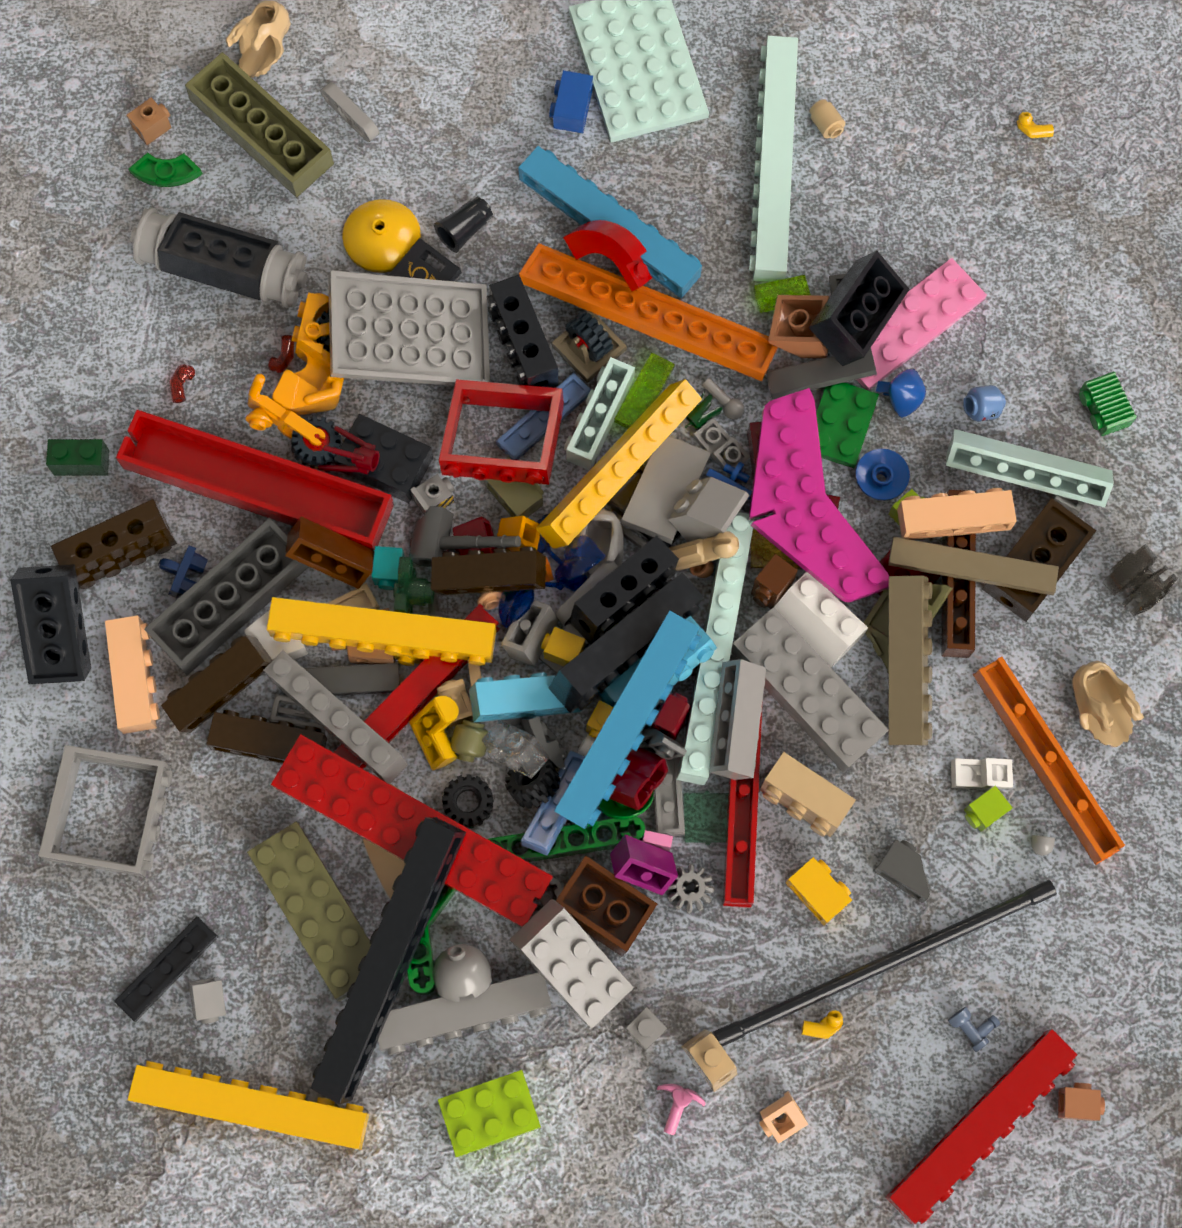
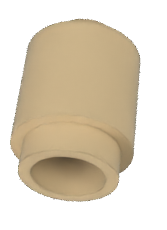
(827, 119)

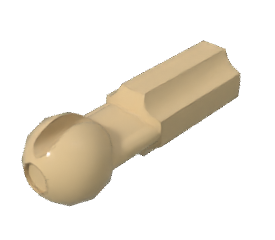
(704, 550)

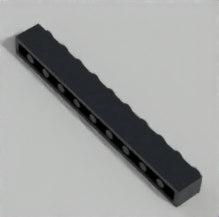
(387, 959)

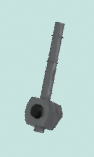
(433, 538)

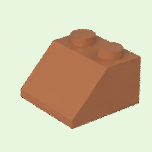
(791, 325)

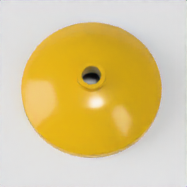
(380, 249)

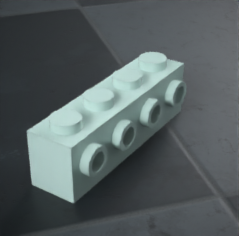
(599, 415)

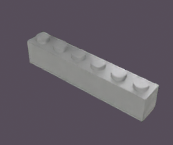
(335, 717)
(448, 1018)

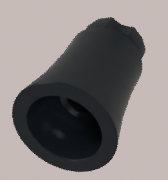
(463, 223)

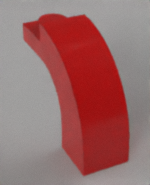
(616, 244)

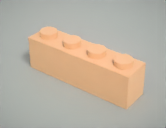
(956, 514)
(131, 674)

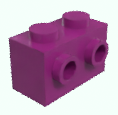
(643, 865)

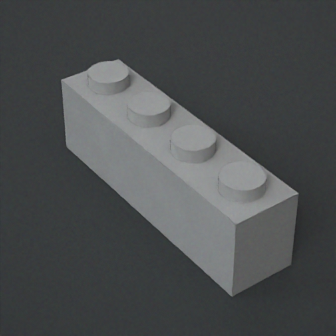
(737, 719)

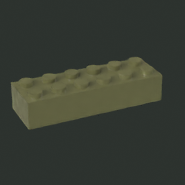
(259, 124)
(313, 906)

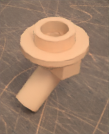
(489, 600)

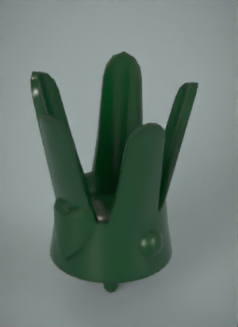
(696, 416)

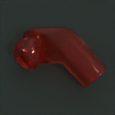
(286, 355)
(177, 381)

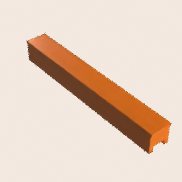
(1049, 760)

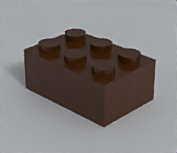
(605, 906)

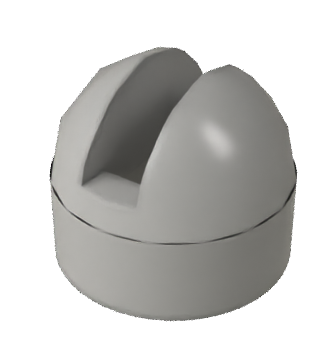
(1042, 845)

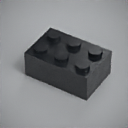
(401, 458)

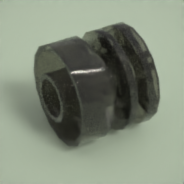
(1140, 581)

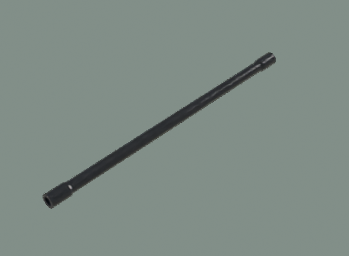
(740, 1028)

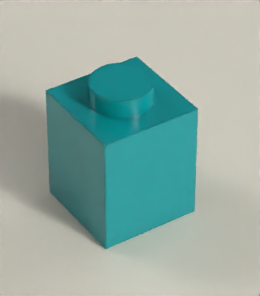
(386, 566)

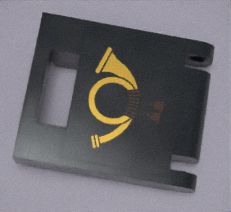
(414, 264)

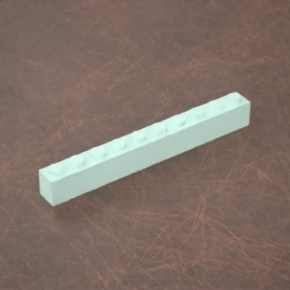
(775, 159)
(720, 627)

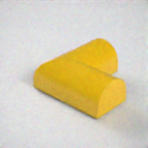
(430, 733)

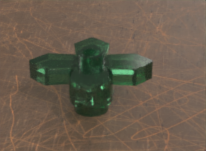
(410, 589)

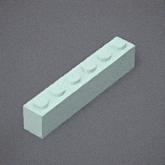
(1029, 468)

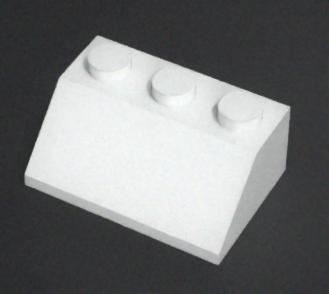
(820, 619)

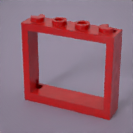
(502, 396)

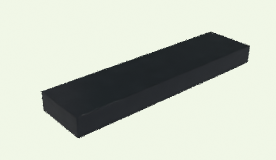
(166, 969)

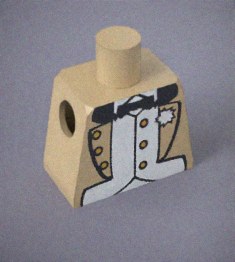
(710, 1059)

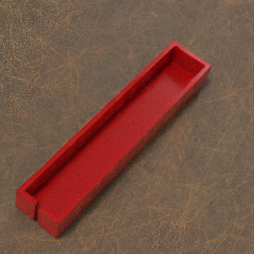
(252, 479)
(390, 822)

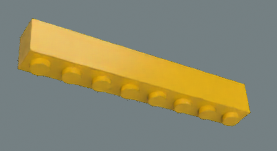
(618, 464)
(381, 630)
(248, 1106)

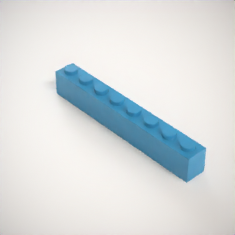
(586, 203)
(627, 720)

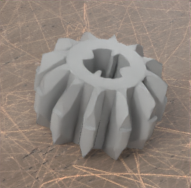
(692, 898)

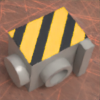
(423, 498)

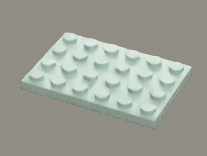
(638, 65)

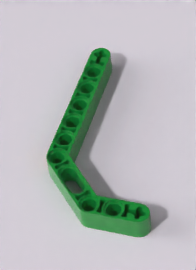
(562, 849)

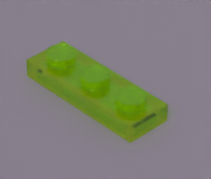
(645, 389)

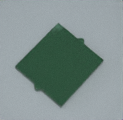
(705, 817)

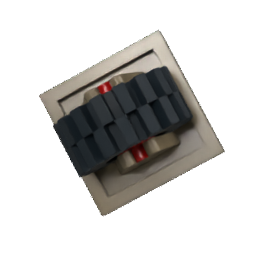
(588, 344)

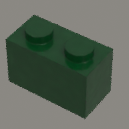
(77, 457)

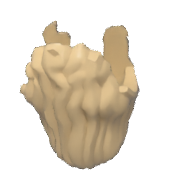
(260, 37)
(1105, 703)

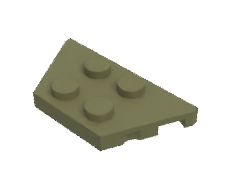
(878, 619)

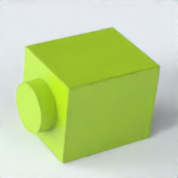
(987, 809)

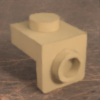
(457, 692)

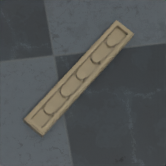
(973, 566)

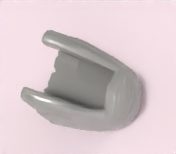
(608, 535)

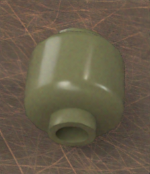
(468, 740)

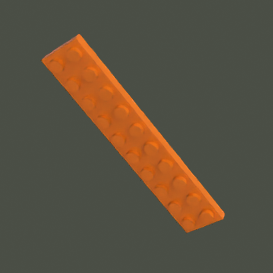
(649, 312)

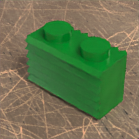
(1107, 404)

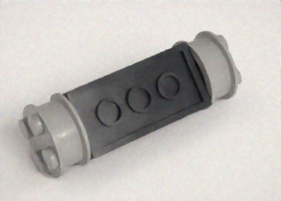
(219, 256)

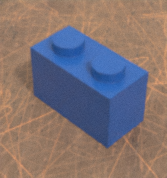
(572, 101)

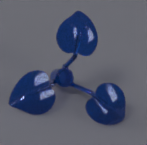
(579, 558)

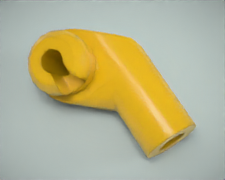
(825, 1028)

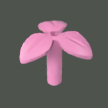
(681, 1098)

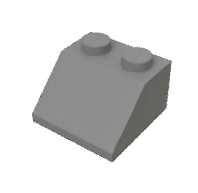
(707, 508)

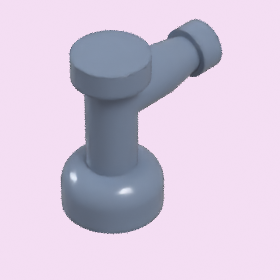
(975, 1035)

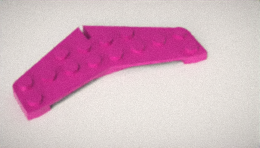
(803, 517)

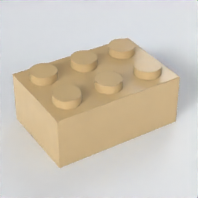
(806, 795)

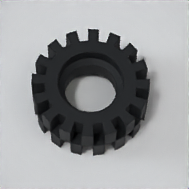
(474, 785)
(535, 792)

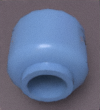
(984, 403)

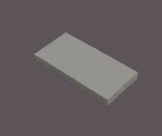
(662, 486)

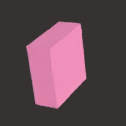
(659, 840)

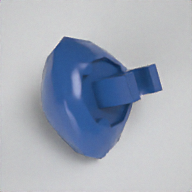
(905, 392)

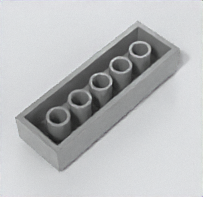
(810, 690)

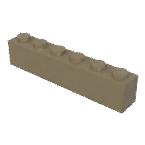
(909, 660)

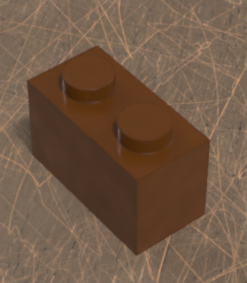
(773, 582)

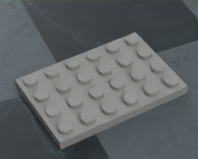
(407, 329)

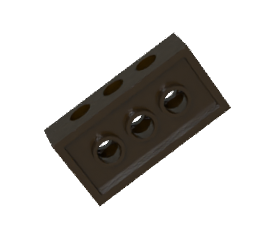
(113, 538)
(1037, 542)

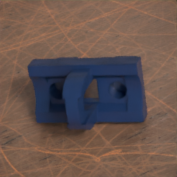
(191, 561)

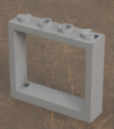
(62, 799)

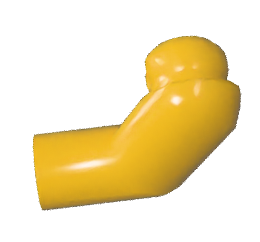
(1031, 129)

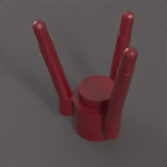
(364, 458)

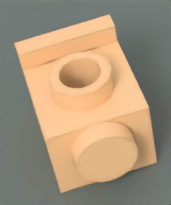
(791, 1122)

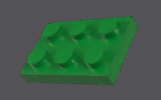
(844, 421)

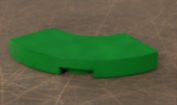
(165, 171)

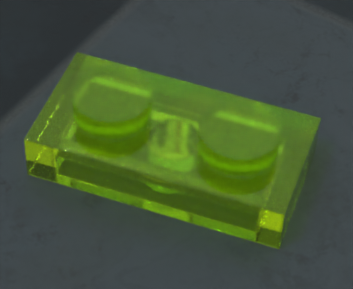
(767, 293)

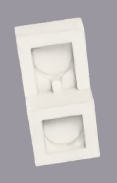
(981, 773)

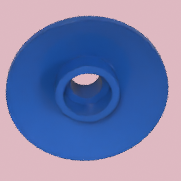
(885, 463)

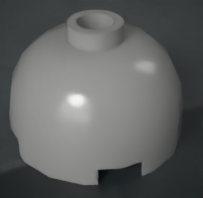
(461, 972)

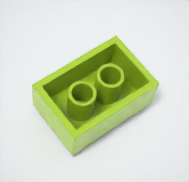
(489, 1113)

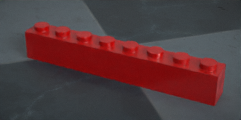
(981, 1127)

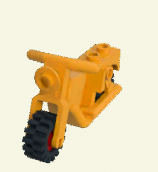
(303, 391)

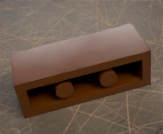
(329, 552)

